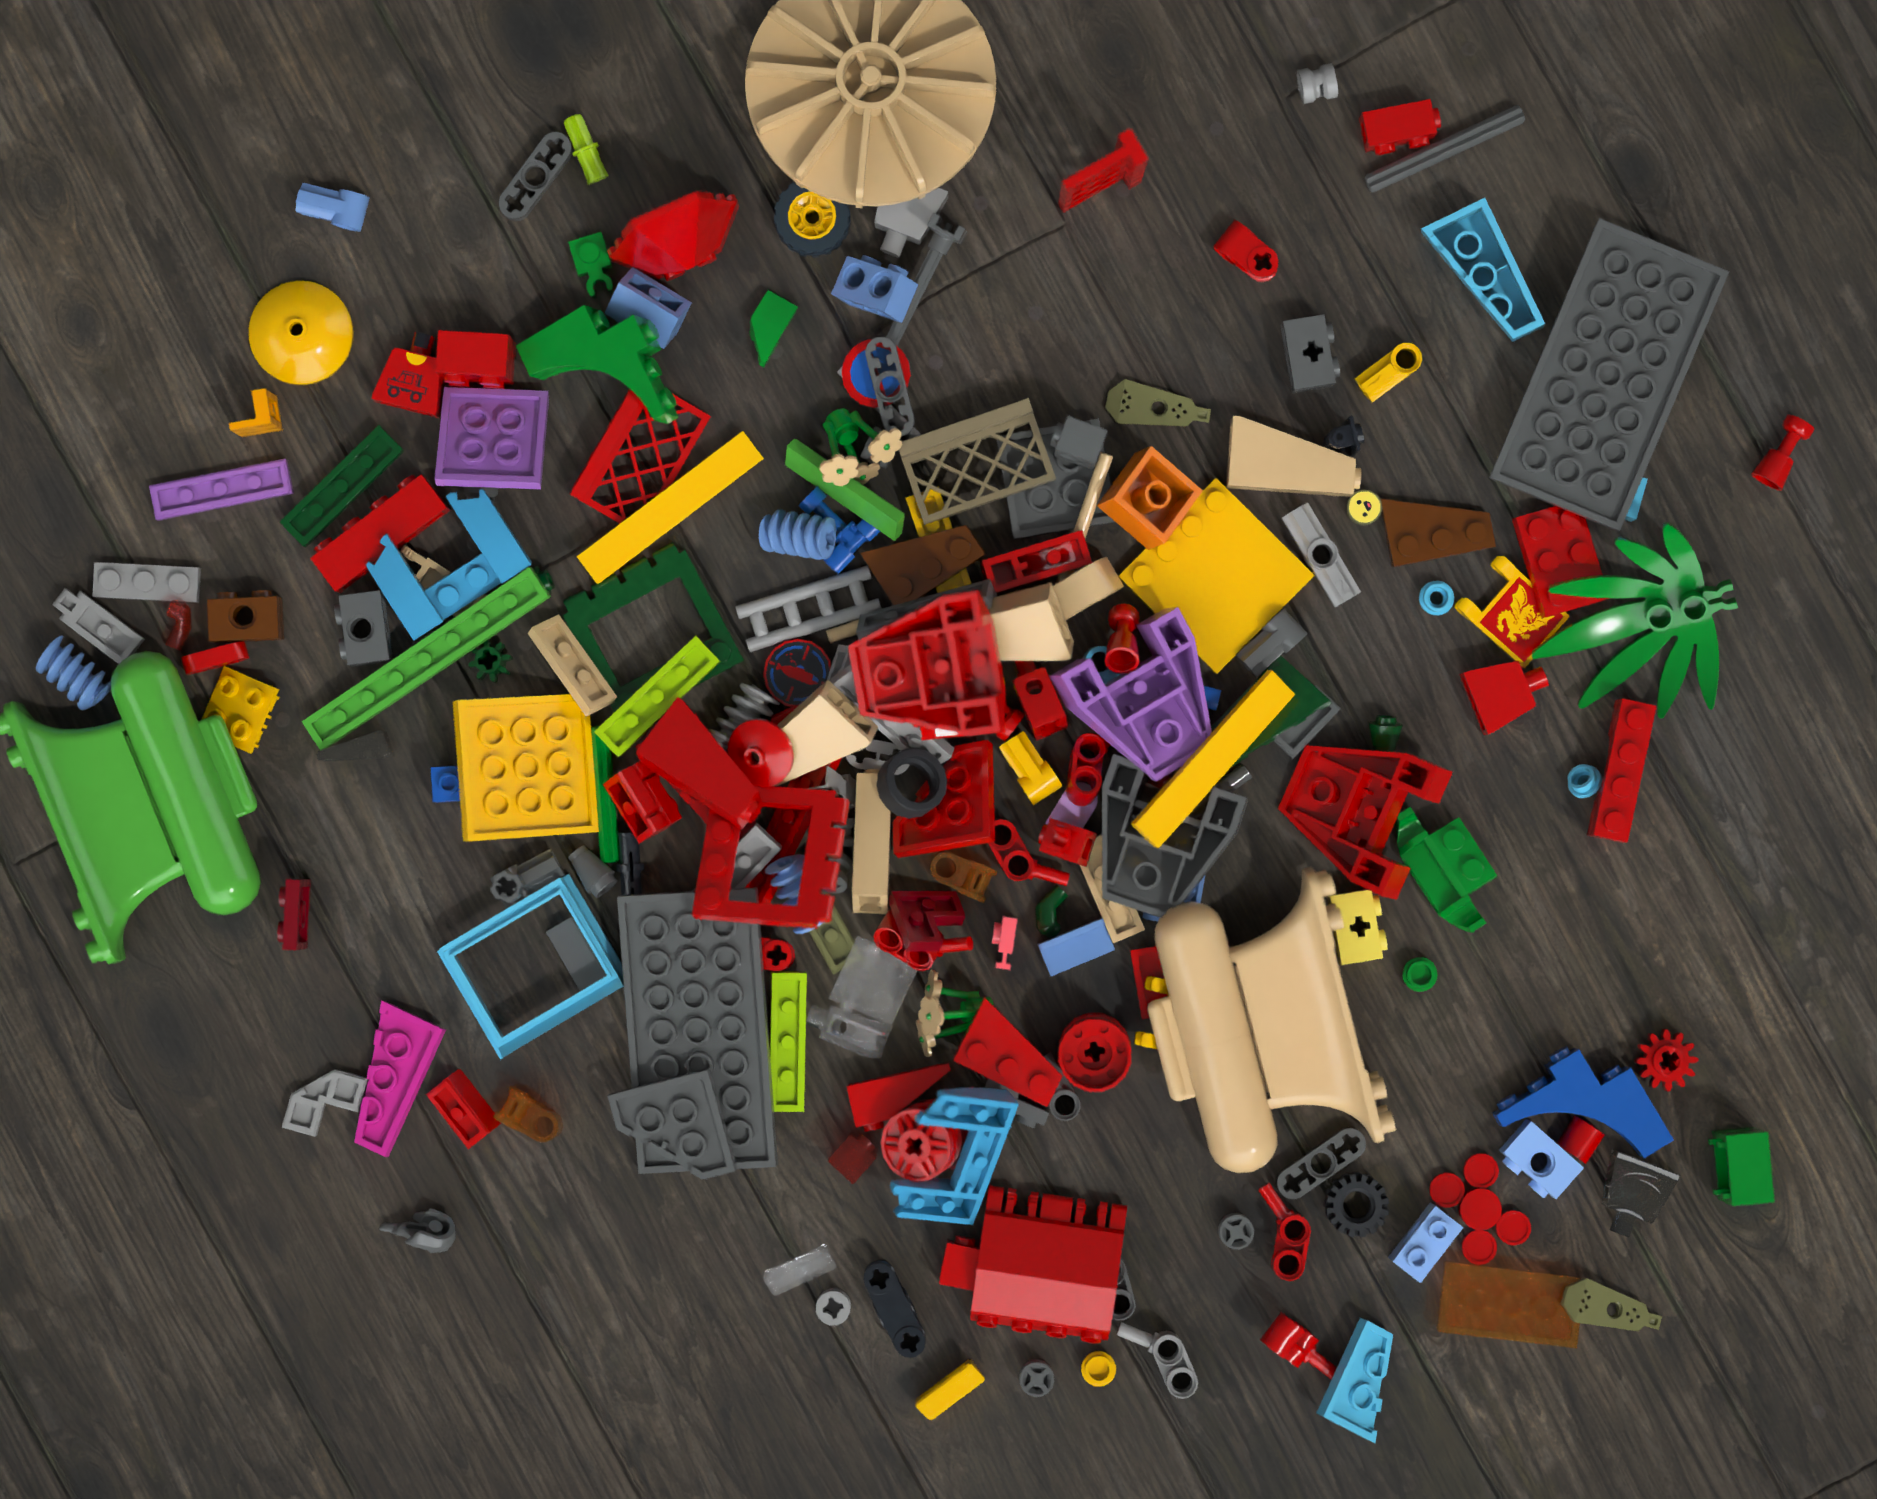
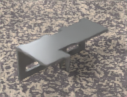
(845, 787)

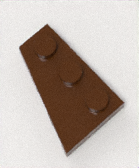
(1433, 532)
(923, 563)

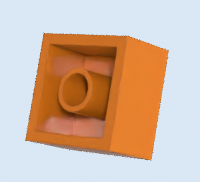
(1149, 498)

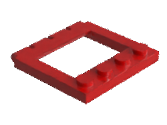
(817, 875)

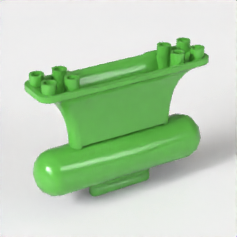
(141, 801)

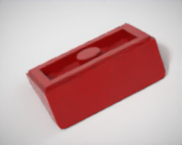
(463, 1108)

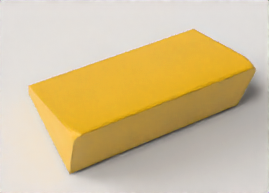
(949, 1390)

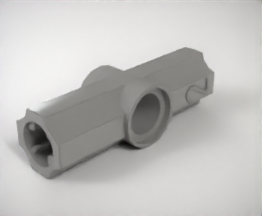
(1308, 534)

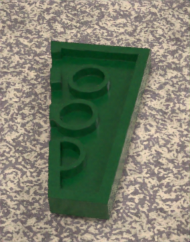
(1304, 703)

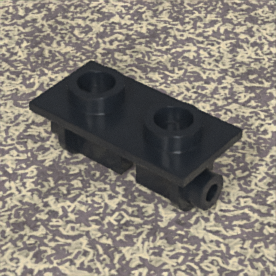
(1345, 438)

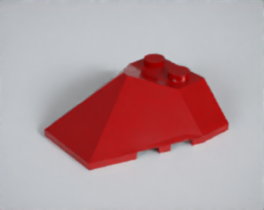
(676, 235)
(934, 668)

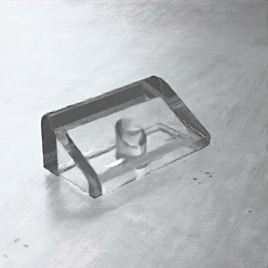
(799, 1270)

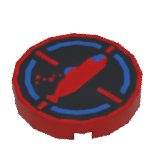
(795, 671)

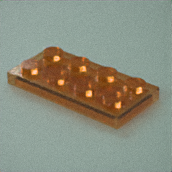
(1505, 1305)

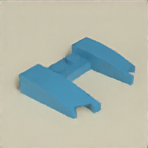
(426, 608)
(957, 1200)

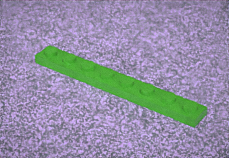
(426, 658)

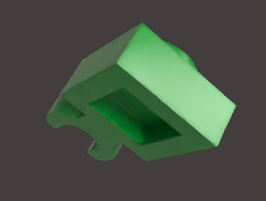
(591, 258)

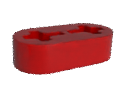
(215, 658)

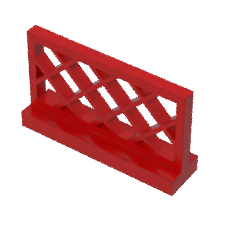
(1125, 163)
(609, 447)

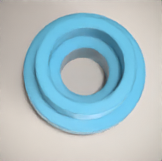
(1446, 593)
(1581, 774)

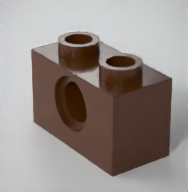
(224, 623)

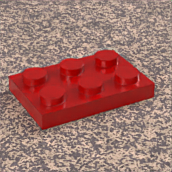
(1556, 549)

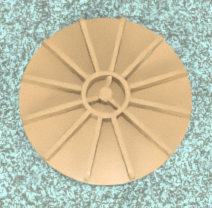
(870, 95)

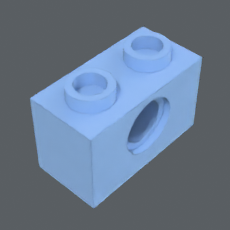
(1560, 1166)
(1425, 1242)

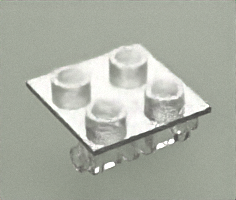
(872, 982)

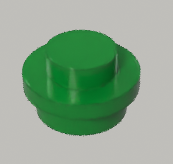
(1419, 974)

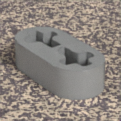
(877, 747)

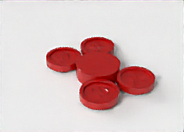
(1480, 1208)

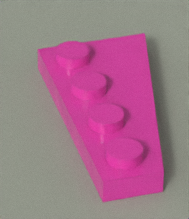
(398, 1067)

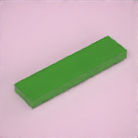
(852, 495)

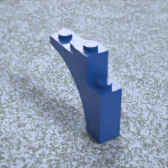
(1574, 1089)

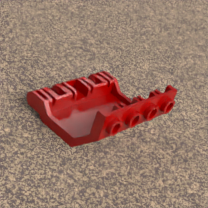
(1047, 1268)

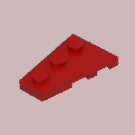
(1006, 1056)

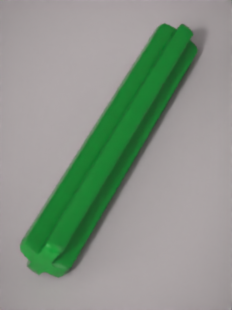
(605, 806)

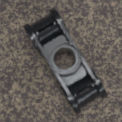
(894, 1308)

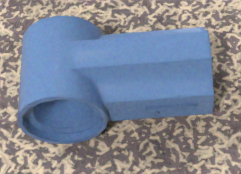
(342, 208)

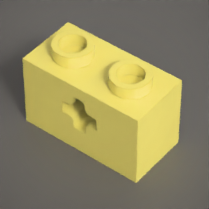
(1348, 944)

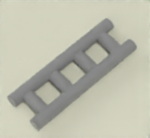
(788, 600)

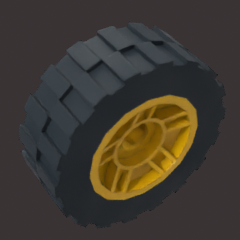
(807, 237)

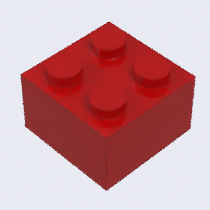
(475, 358)

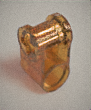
(964, 876)
(527, 1115)

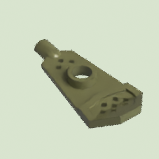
(1141, 404)
(1596, 1307)

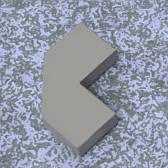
(308, 1103)

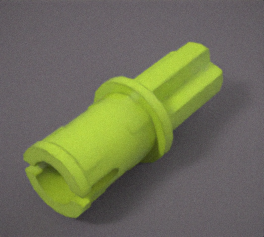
(585, 149)

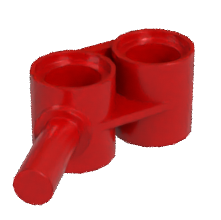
(1086, 769)
(1016, 847)
(890, 941)
(1284, 1245)
(1296, 1344)

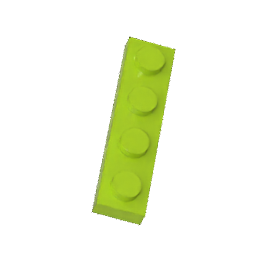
(656, 696)
(788, 1039)

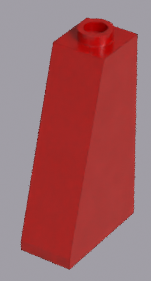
(697, 764)

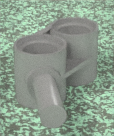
(1168, 1365)

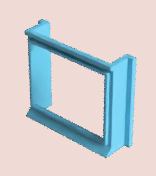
(593, 934)

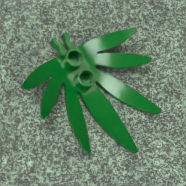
(1670, 608)

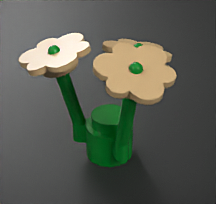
(843, 428)
(932, 1016)

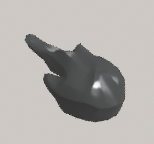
(432, 1233)

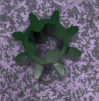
(498, 666)

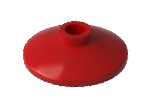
(771, 746)

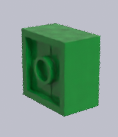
(1743, 1166)

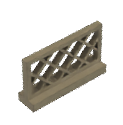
(967, 432)

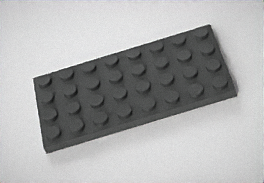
(1609, 374)
(697, 1006)

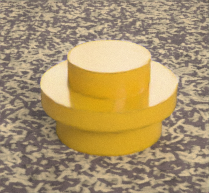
(1098, 1368)

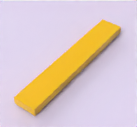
(669, 507)
(1213, 759)

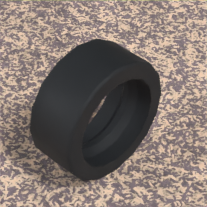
(931, 769)

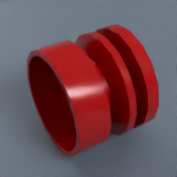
(1080, 1066)
(937, 1153)

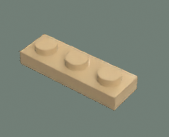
(572, 665)
(1119, 919)

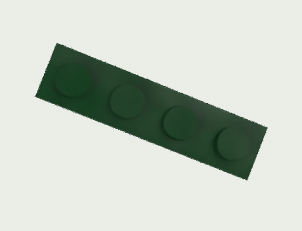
(342, 486)

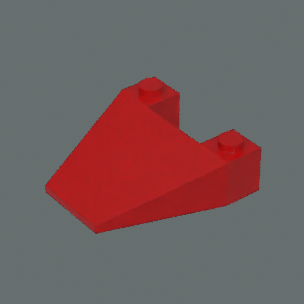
(1350, 804)

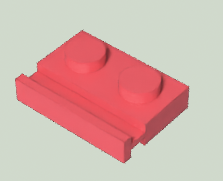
(1004, 936)

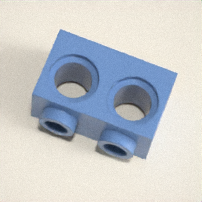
(875, 288)

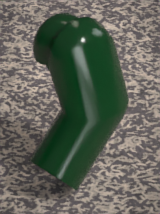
(1046, 912)

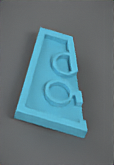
(1356, 1384)

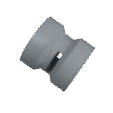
(1317, 83)

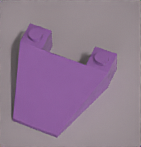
(1152, 713)

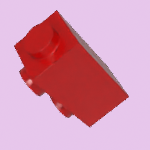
(1399, 125)

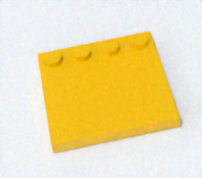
(1220, 573)
(524, 767)

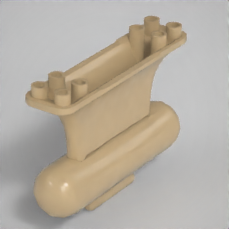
(1260, 1025)

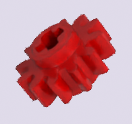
(1679, 1061)

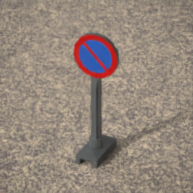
(855, 367)

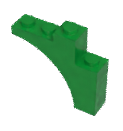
(587, 343)

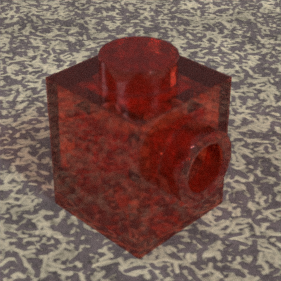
(853, 1156)

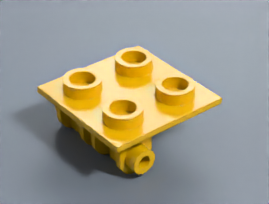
(243, 706)

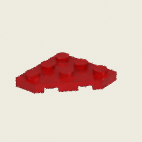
(964, 813)

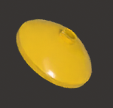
(320, 346)

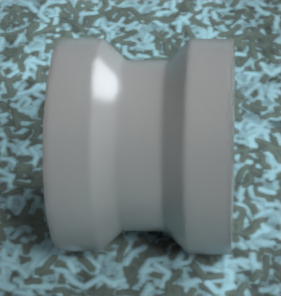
(837, 1299)

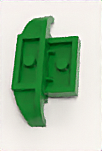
(1445, 868)

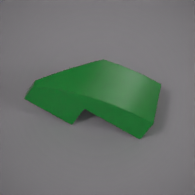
(769, 324)

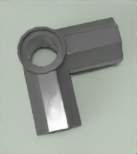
(522, 880)

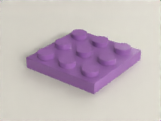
(492, 438)

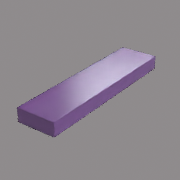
(221, 489)

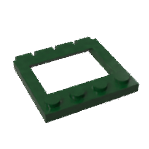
(640, 581)

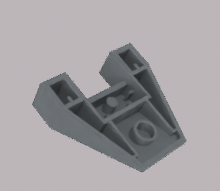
(1163, 876)

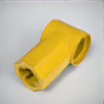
(1386, 372)
(1033, 773)

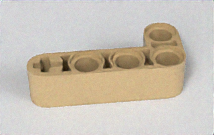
(1087, 587)

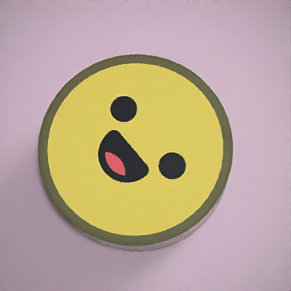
(1364, 507)

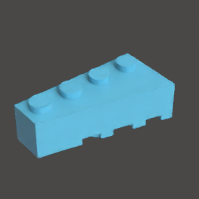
(1483, 262)

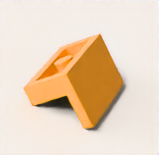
(266, 413)

